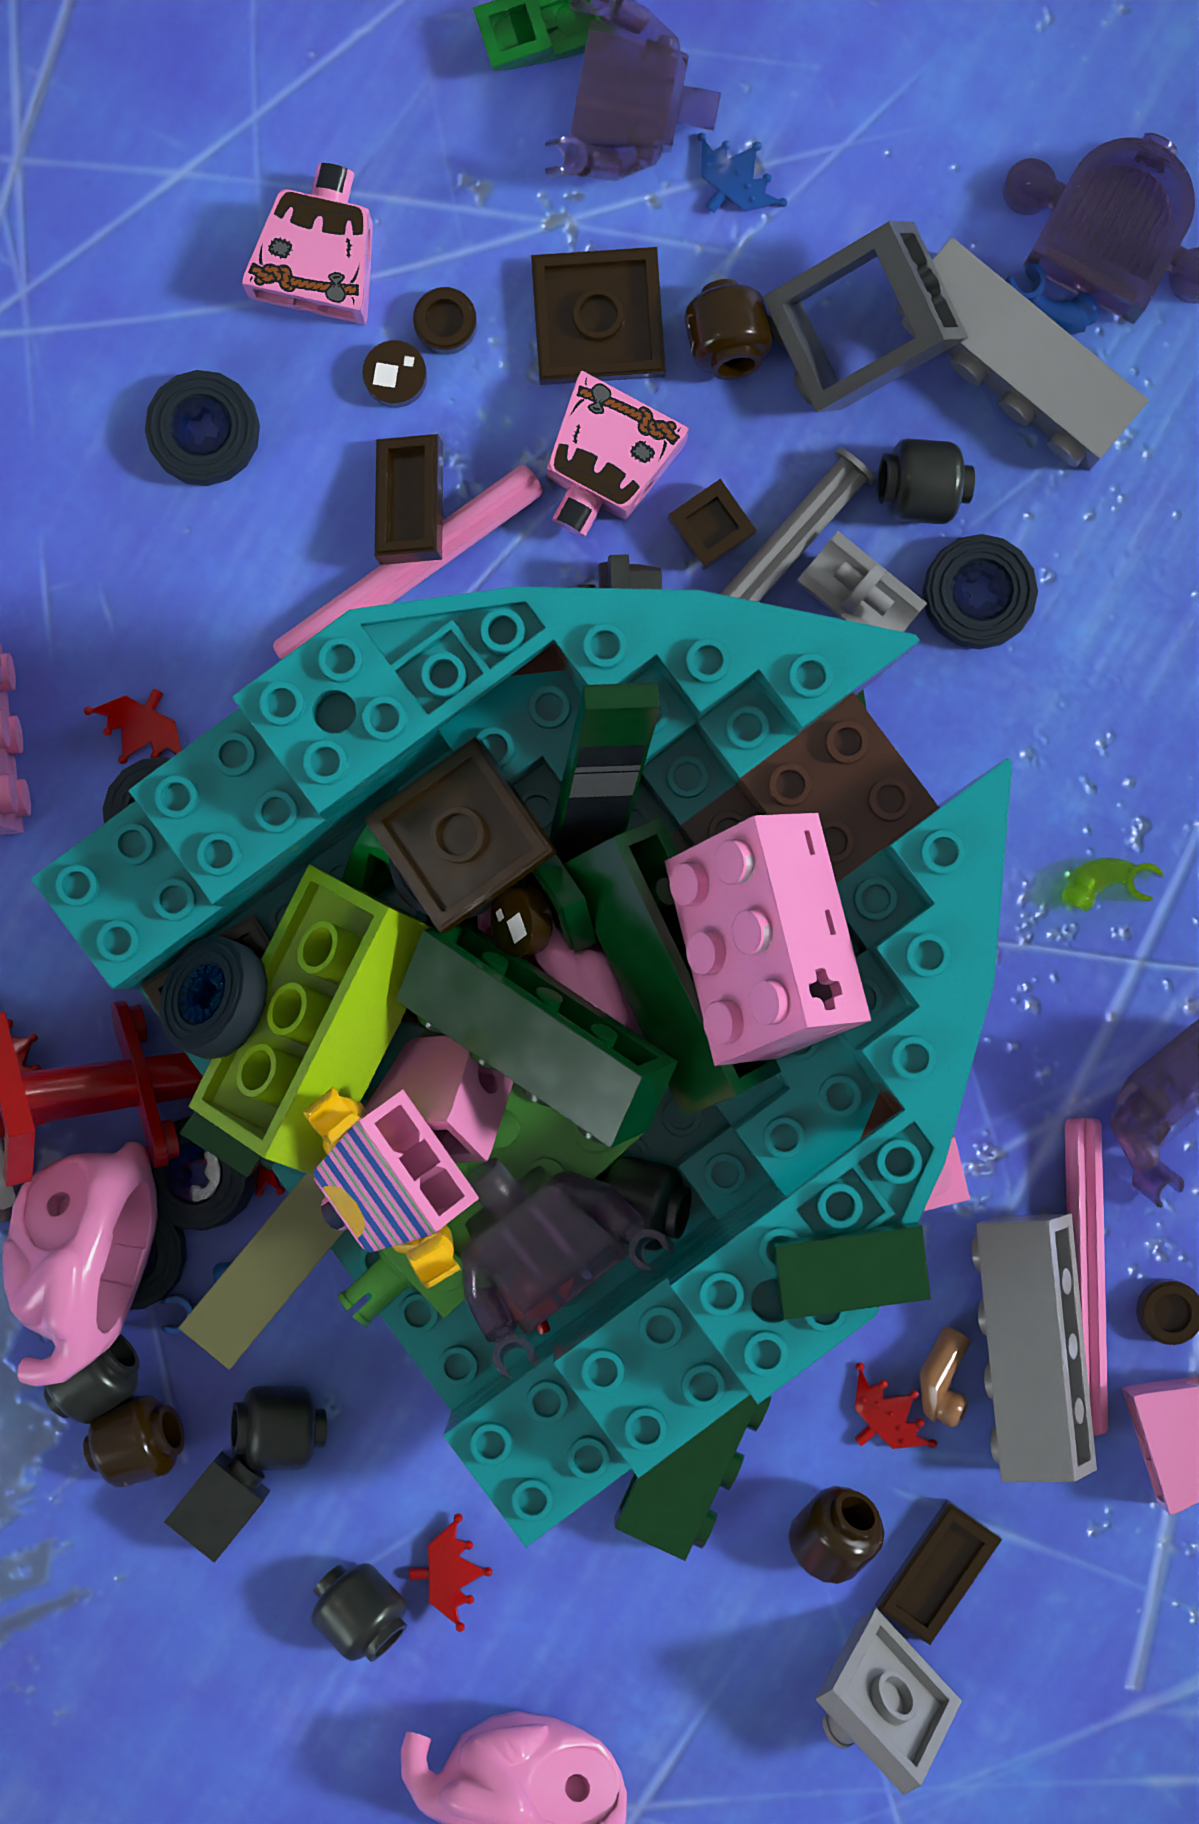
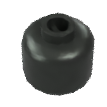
(925, 481)
(655, 1193)
(98, 1386)
(277, 1428)
(358, 1612)

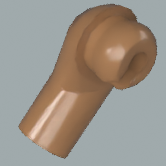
(936, 1378)

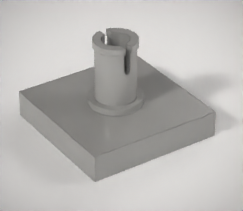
(887, 1702)

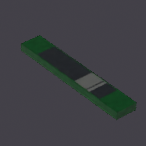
(603, 765)

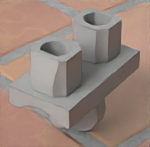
(859, 587)

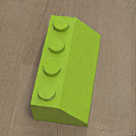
(323, 1022)

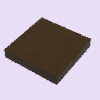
(598, 315)
(460, 835)

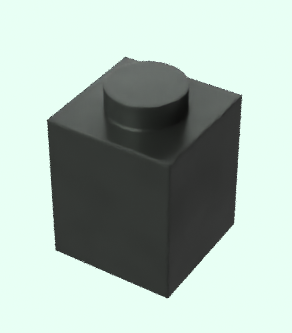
(219, 1505)

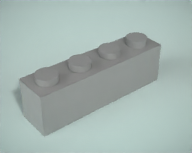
(1033, 362)
(1034, 1348)

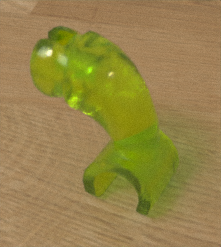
(1098, 874)

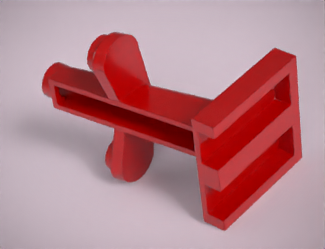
(89, 1089)

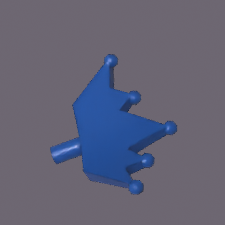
(735, 177)

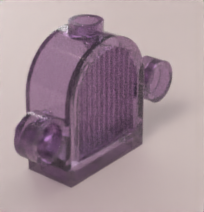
(1113, 223)

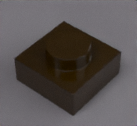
(711, 524)

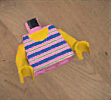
(389, 1181)

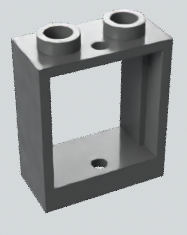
(917, 290)

